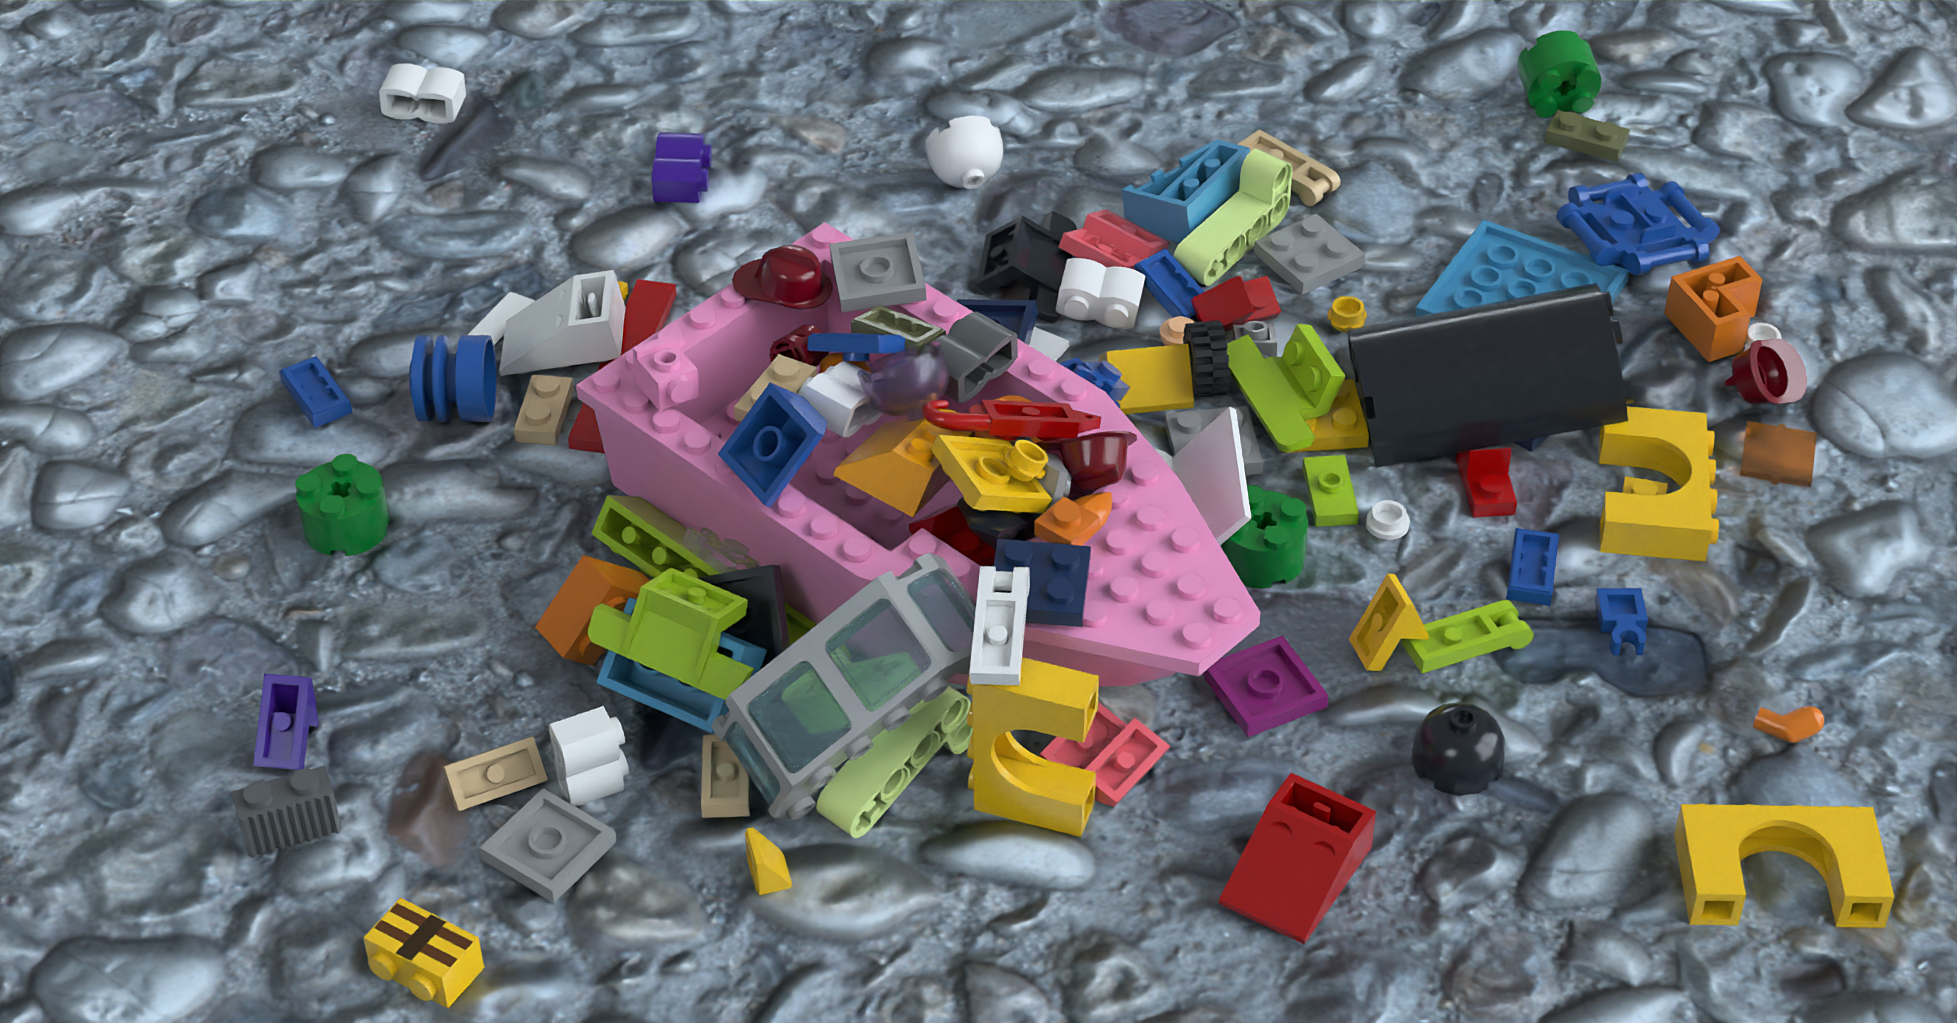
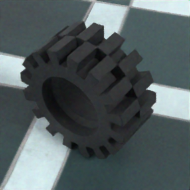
(1207, 357)

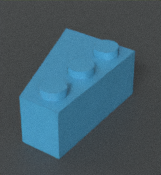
(1188, 194)

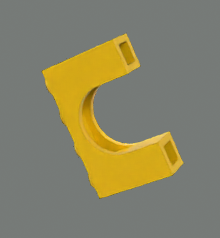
(1666, 524)
(1010, 778)
(1833, 839)

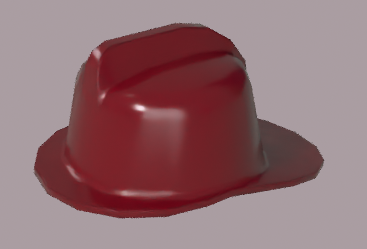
(784, 277)
(1769, 373)
(1094, 458)

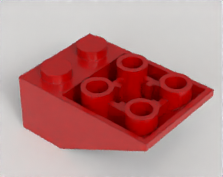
(1299, 858)

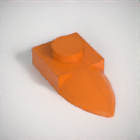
(1074, 520)

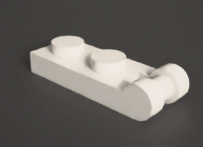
(999, 626)

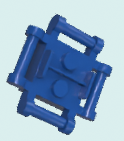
(1635, 224)

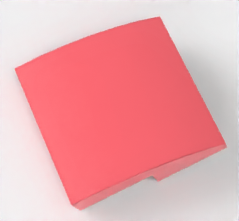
(1112, 241)
(1114, 751)

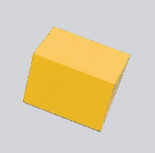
(1156, 378)

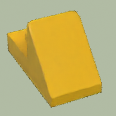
(1384, 623)

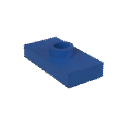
(1169, 283)
(855, 345)
(315, 391)
(1532, 566)

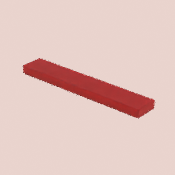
(644, 316)

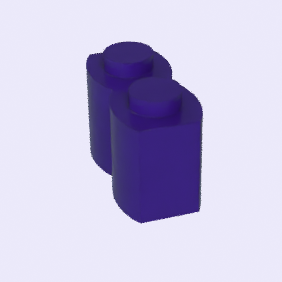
(680, 166)

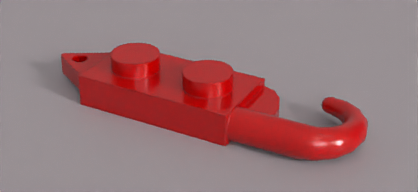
(1013, 419)

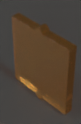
(1778, 454)

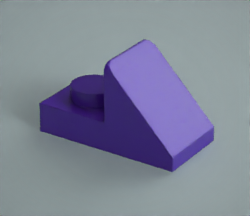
(284, 721)

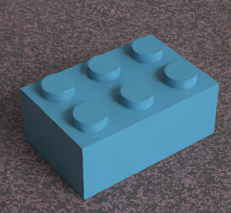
(669, 693)

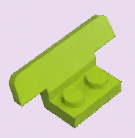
(1287, 387)
(677, 631)

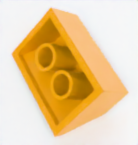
(898, 464)

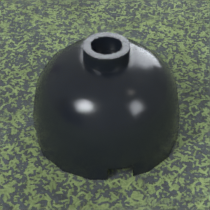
(1459, 748)

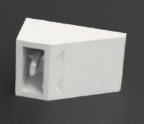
(566, 326)

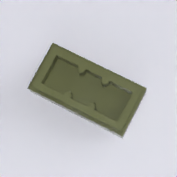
(887, 321)

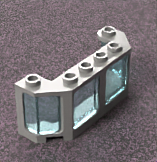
(849, 682)

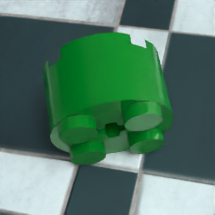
(1559, 74)
(342, 506)
(1271, 542)

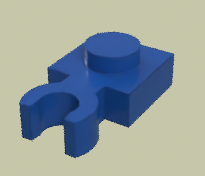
(1104, 377)
(1623, 615)

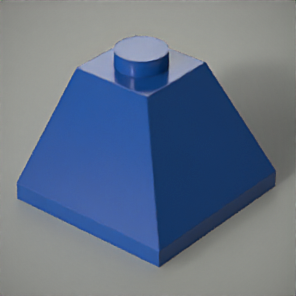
(773, 441)

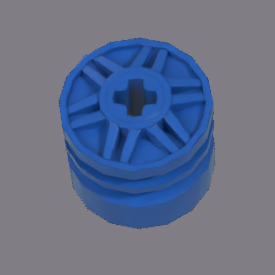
(447, 378)

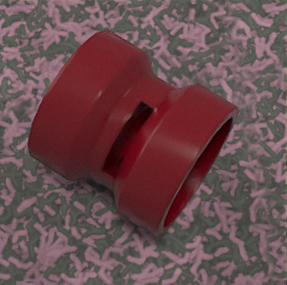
(796, 346)

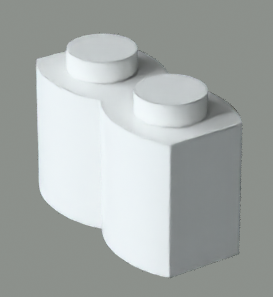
(422, 93)
(1100, 293)
(840, 399)
(588, 756)

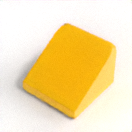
(766, 863)

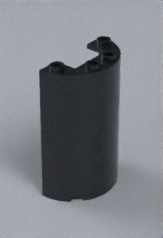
(1490, 374)

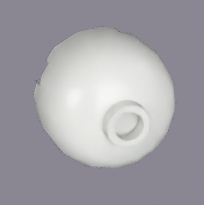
(965, 152)

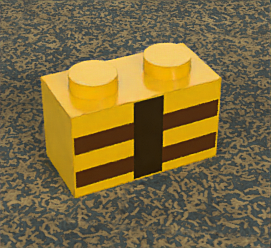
(423, 953)

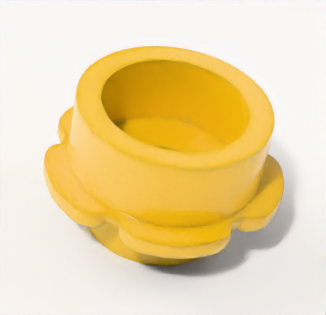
(1347, 313)
(1026, 461)

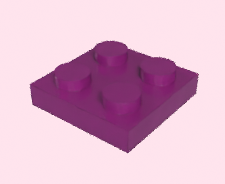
(1265, 686)

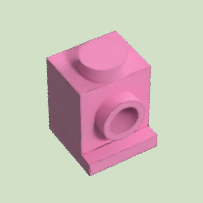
(665, 373)

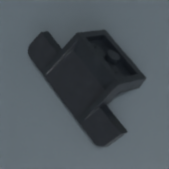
(1028, 254)

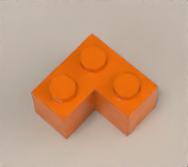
(1714, 306)
(570, 612)

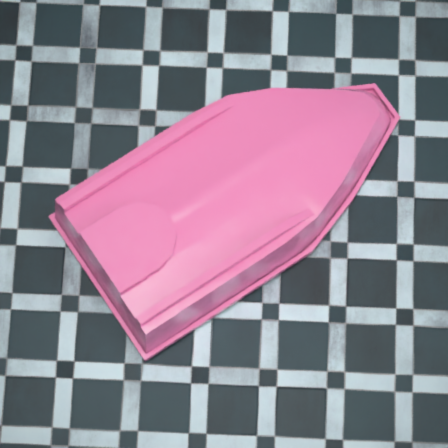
(1157, 576)

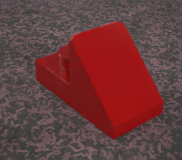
(1237, 302)
(1487, 481)
(951, 528)

